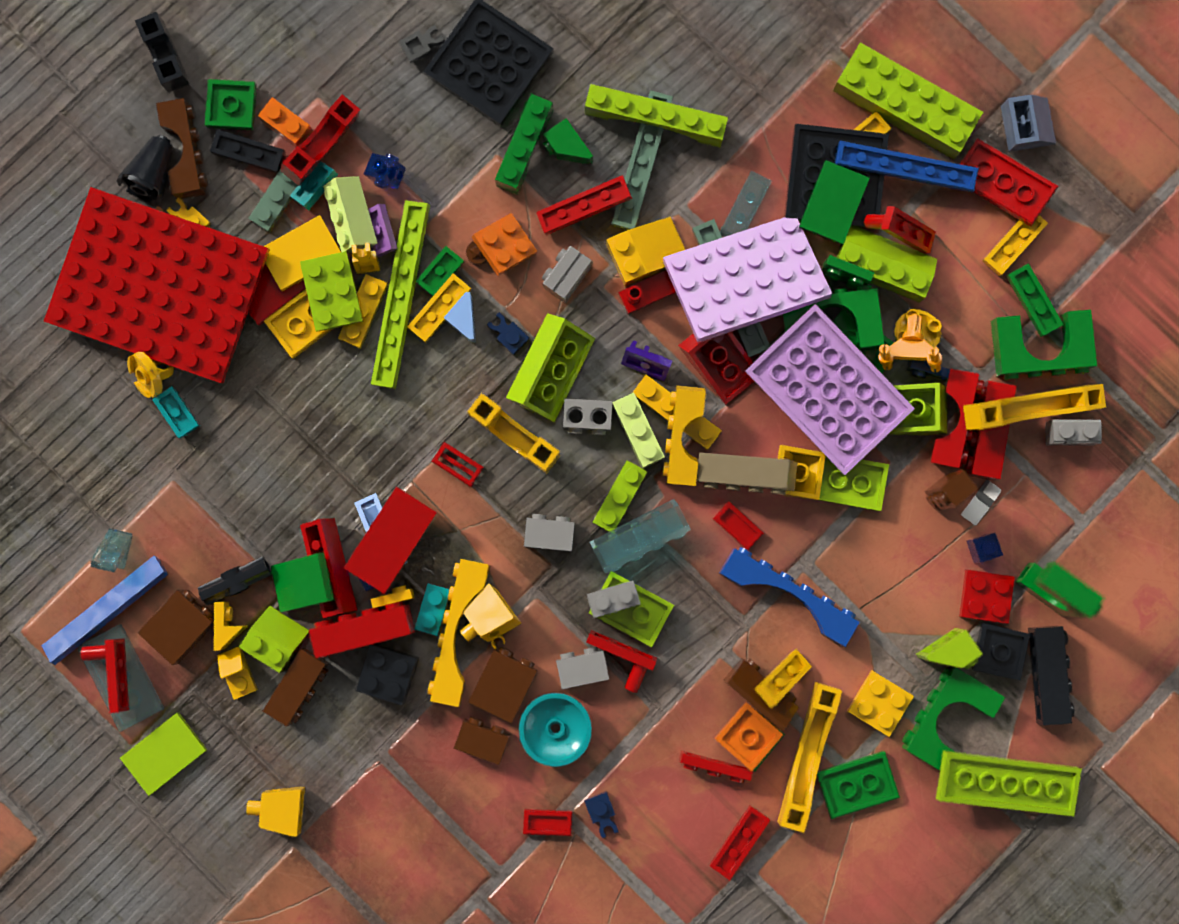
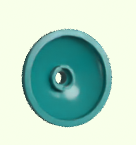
(555, 747)

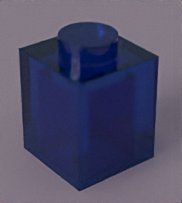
(984, 547)

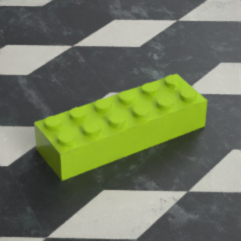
(907, 101)

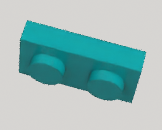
(312, 186)
(176, 412)
(432, 609)

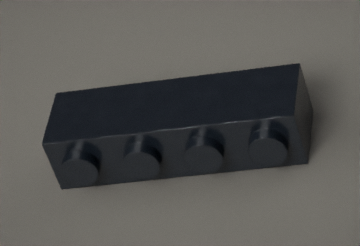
(1050, 675)

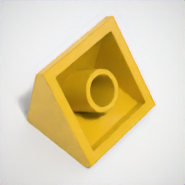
(809, 471)

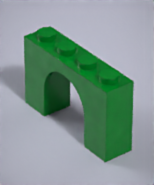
(861, 305)
(1014, 360)
(1060, 590)
(954, 687)

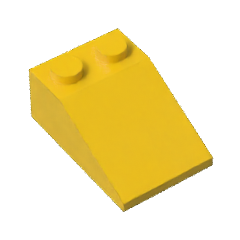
(641, 250)

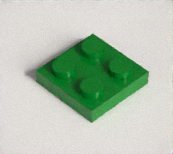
(230, 104)
(851, 274)

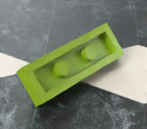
(620, 496)

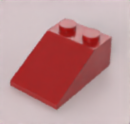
(720, 363)

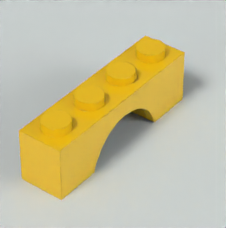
(688, 405)

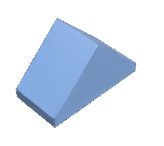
(462, 317)

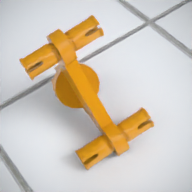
(911, 347)

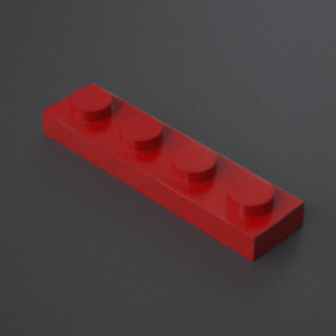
(584, 205)

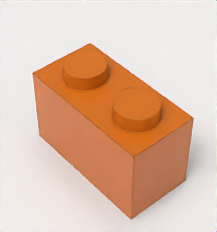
(285, 122)

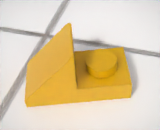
(223, 632)
(236, 672)

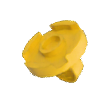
(148, 374)

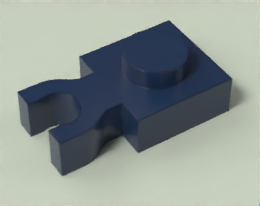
(510, 336)
(921, 369)
(600, 811)

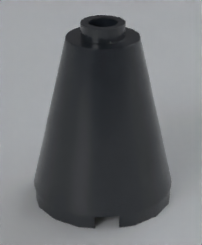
(148, 170)

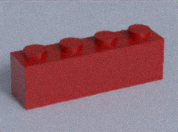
(989, 443)
(324, 537)

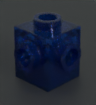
(385, 171)

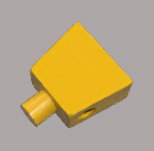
(489, 616)
(279, 810)

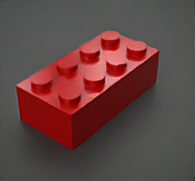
(363, 630)

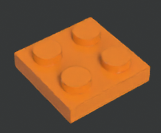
(504, 244)
(748, 736)

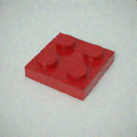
(987, 596)

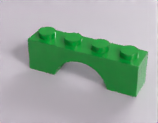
(520, 150)

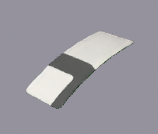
(981, 502)

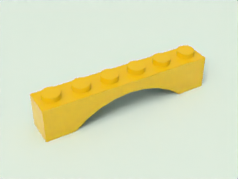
(1033, 406)
(449, 682)
(802, 778)

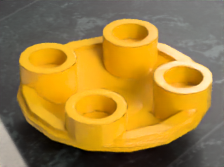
(930, 326)

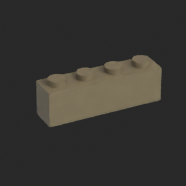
(747, 471)

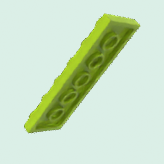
(1008, 783)

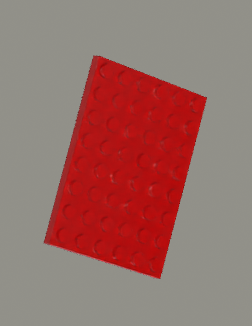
(156, 285)

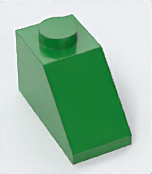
(566, 144)

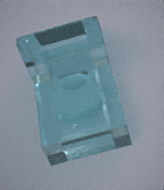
(112, 551)

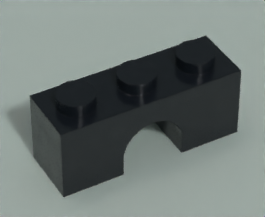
(165, 57)

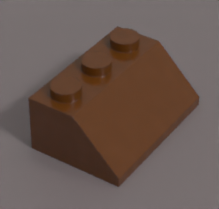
(745, 679)

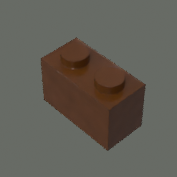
(481, 740)

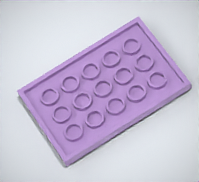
(746, 278)
(829, 389)

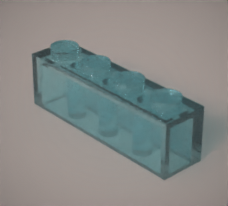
(640, 536)

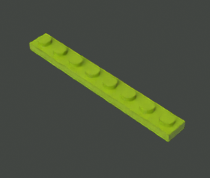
(400, 294)

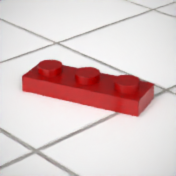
(715, 767)
(739, 842)

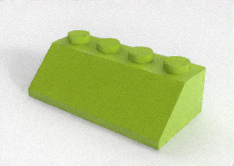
(893, 264)
(550, 367)

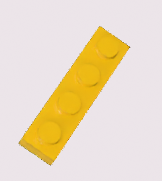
(658, 399)

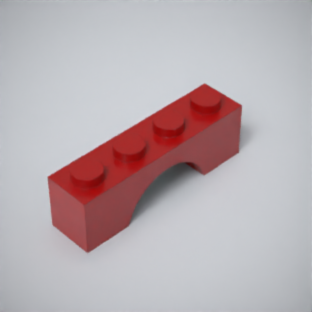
(321, 140)
(951, 449)

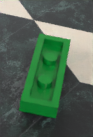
(1034, 300)

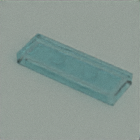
(746, 204)

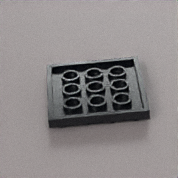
(488, 61)
(810, 150)

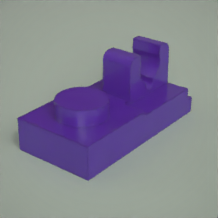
(646, 362)

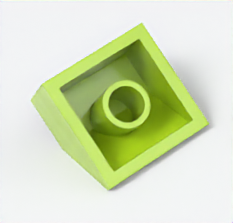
(274, 639)
(952, 649)

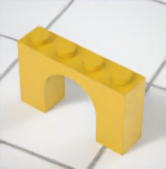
(514, 435)

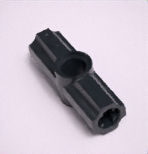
(234, 581)

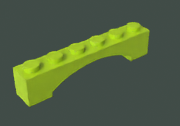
(615, 104)

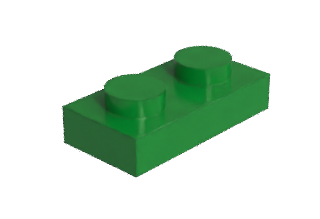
(440, 270)

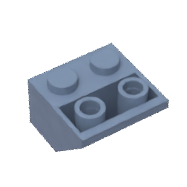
(1027, 122)

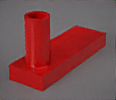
(903, 228)
(647, 292)
(641, 660)
(116, 668)

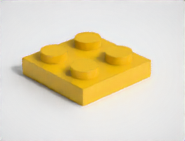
(880, 703)

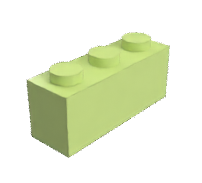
(349, 213)
(638, 430)

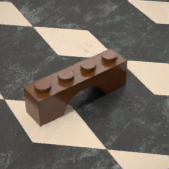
(186, 177)

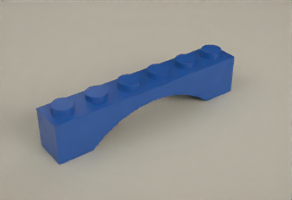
(831, 621)

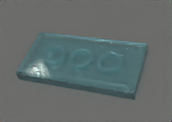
(141, 693)

